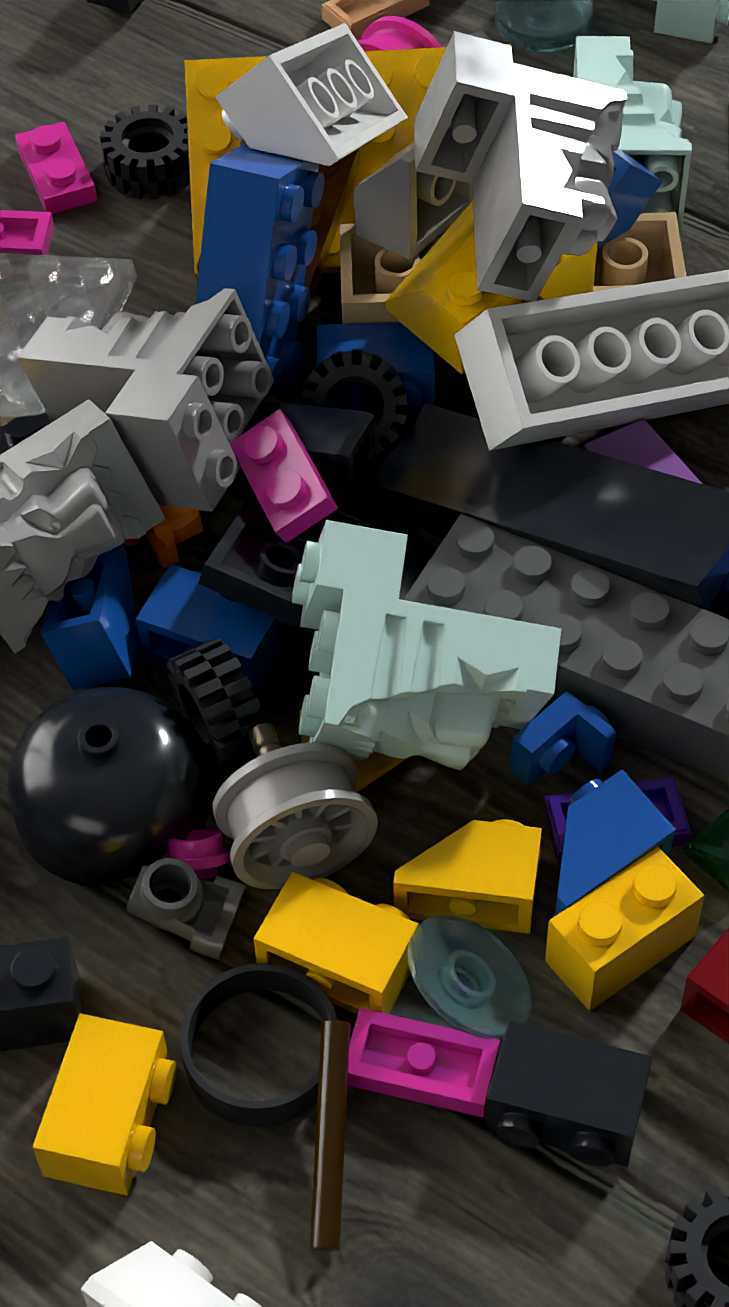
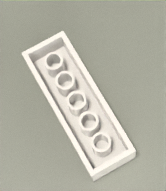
(598, 358)

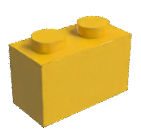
(623, 928)
(338, 942)
(104, 1105)

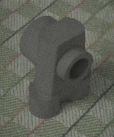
(201, 907)

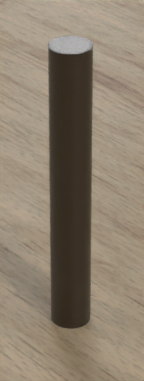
(330, 1136)

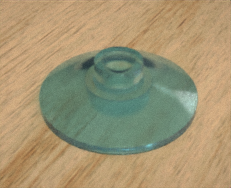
(468, 976)

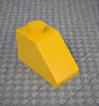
(475, 874)

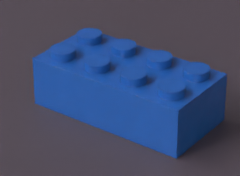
(260, 245)

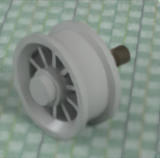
(293, 811)

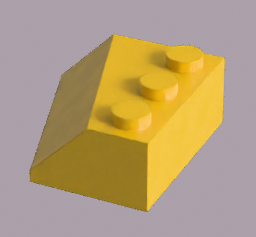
(443, 292)

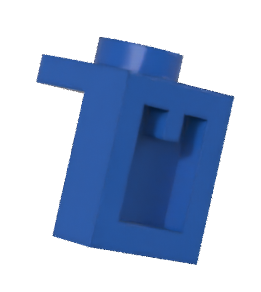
(556, 734)

